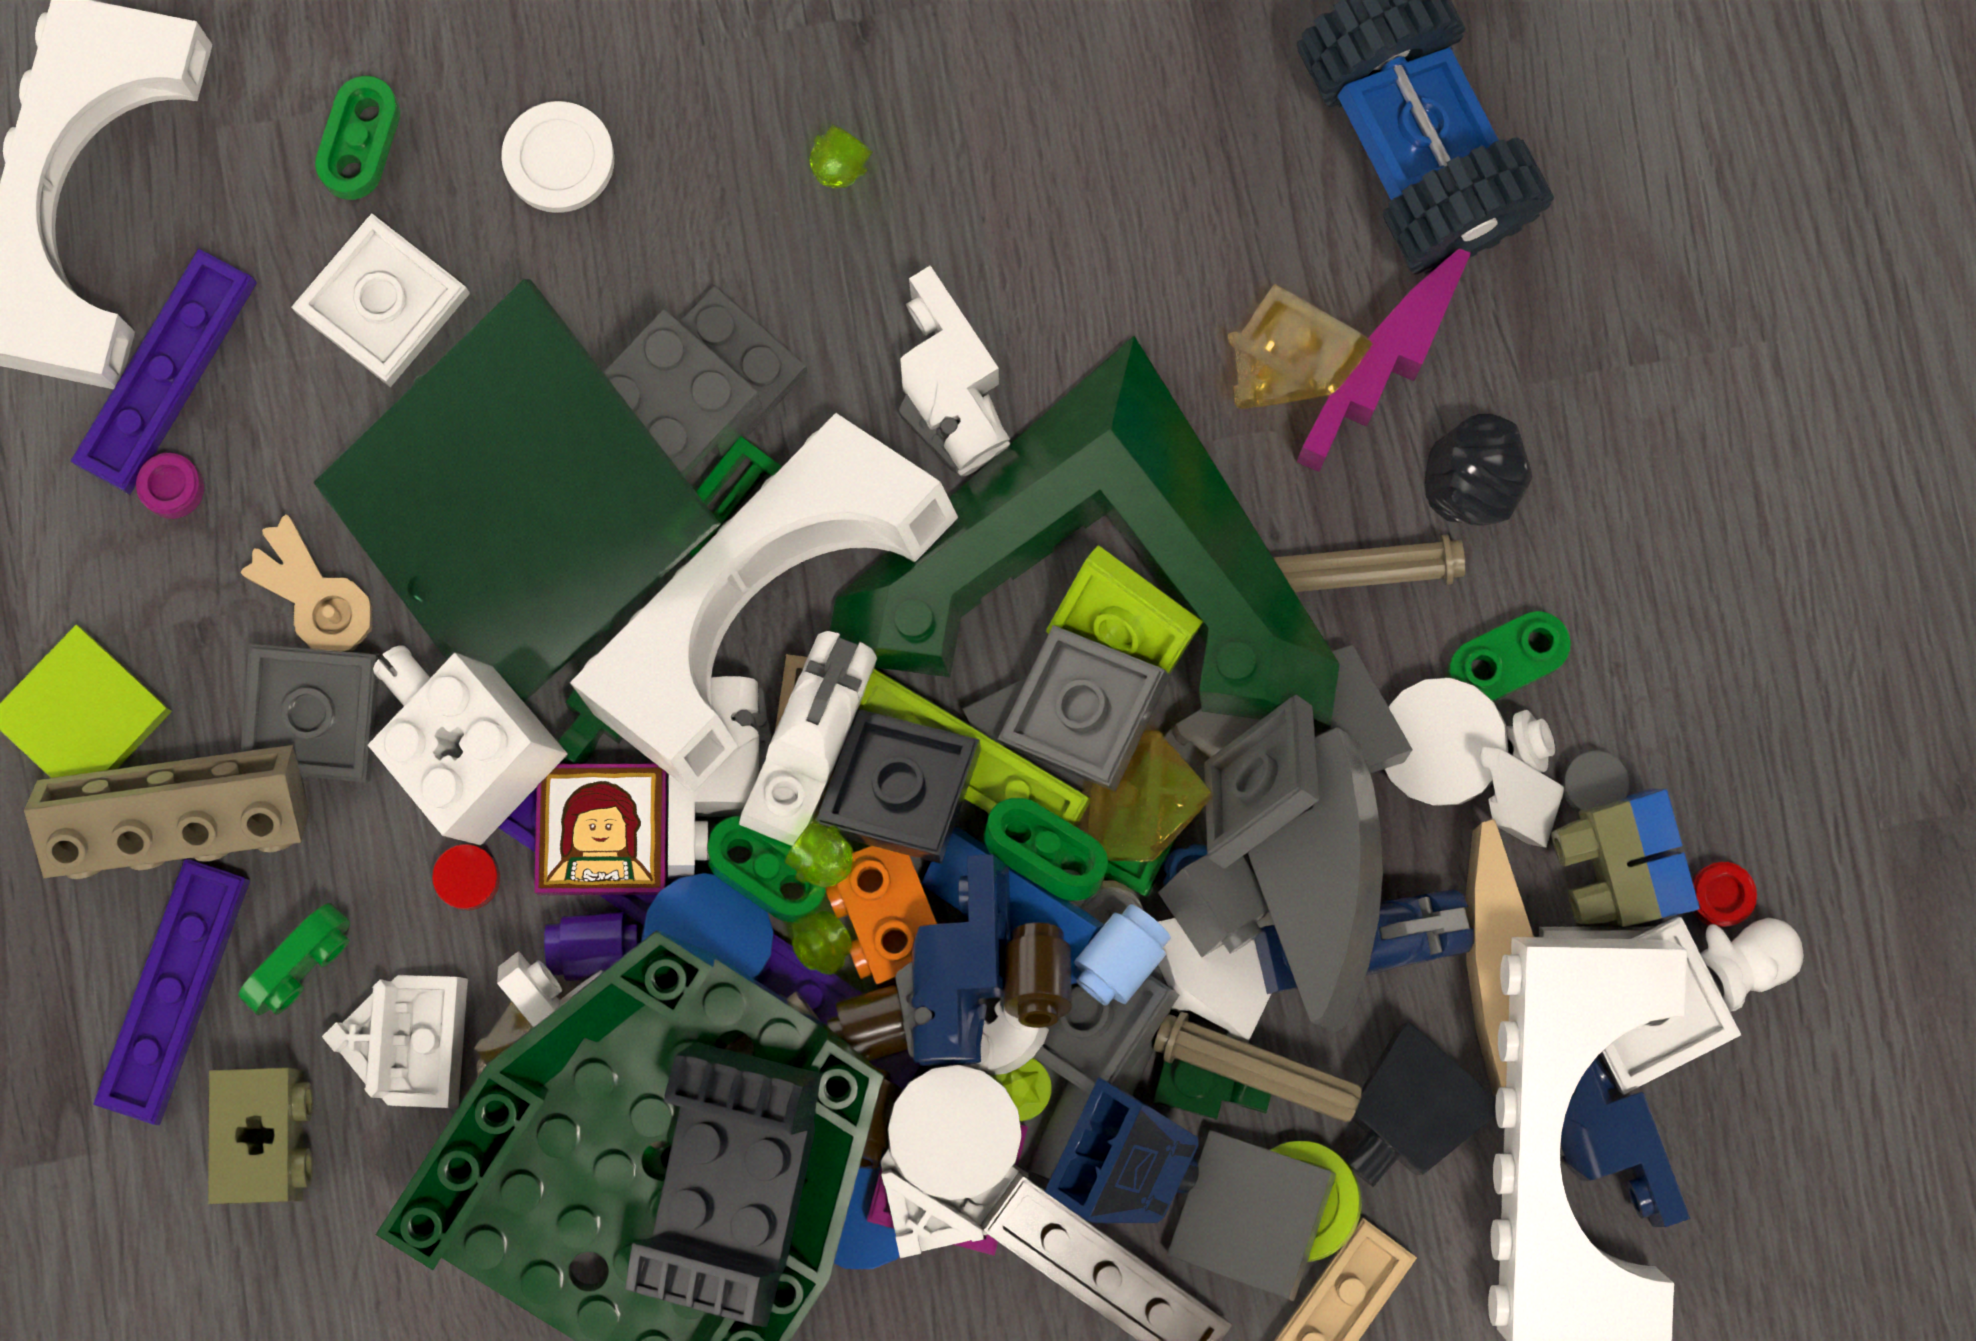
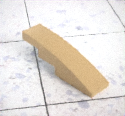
(1496, 916)

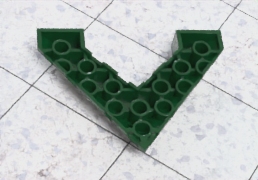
(1123, 454)

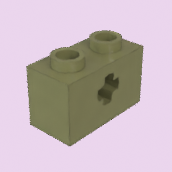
(245, 1101)

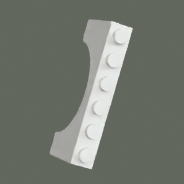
(86, 72)
(827, 498)
(1563, 1012)

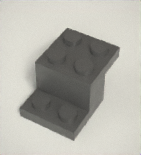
(704, 378)

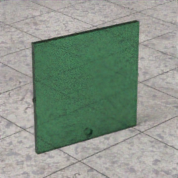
(516, 496)

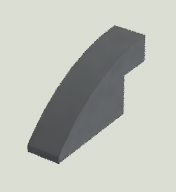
(1326, 882)

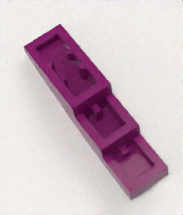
(1397, 347)

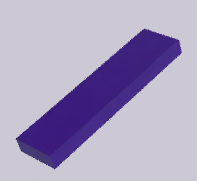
(164, 371)
(171, 992)

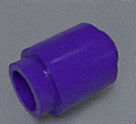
(588, 944)

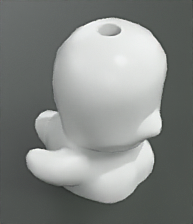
(1756, 960)

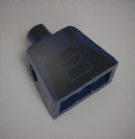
(1123, 1160)

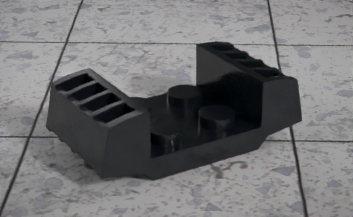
(729, 1184)

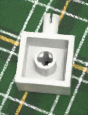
(462, 743)

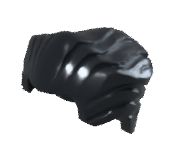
(1478, 471)

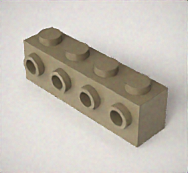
(167, 812)

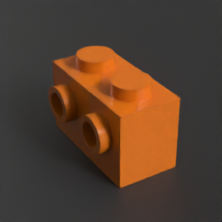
(885, 910)

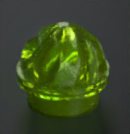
(838, 158)
(821, 855)

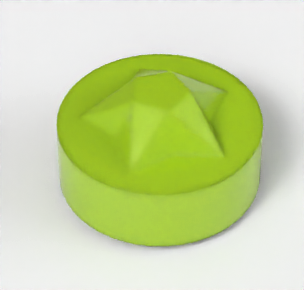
(1028, 1088)

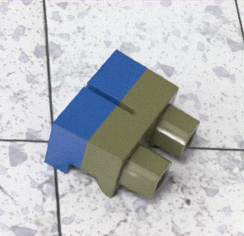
(1612, 837)

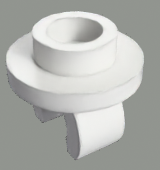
(1531, 740)

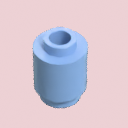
(1121, 955)

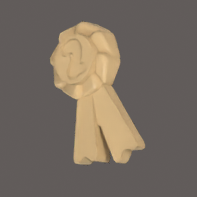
(326, 610)

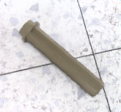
(1375, 565)
(1257, 1068)

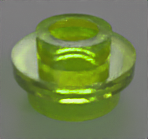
(821, 942)

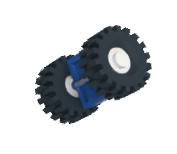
(1423, 127)

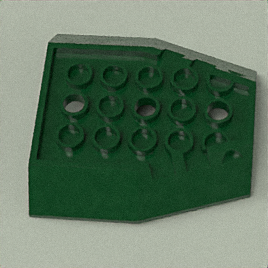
(557, 1134)

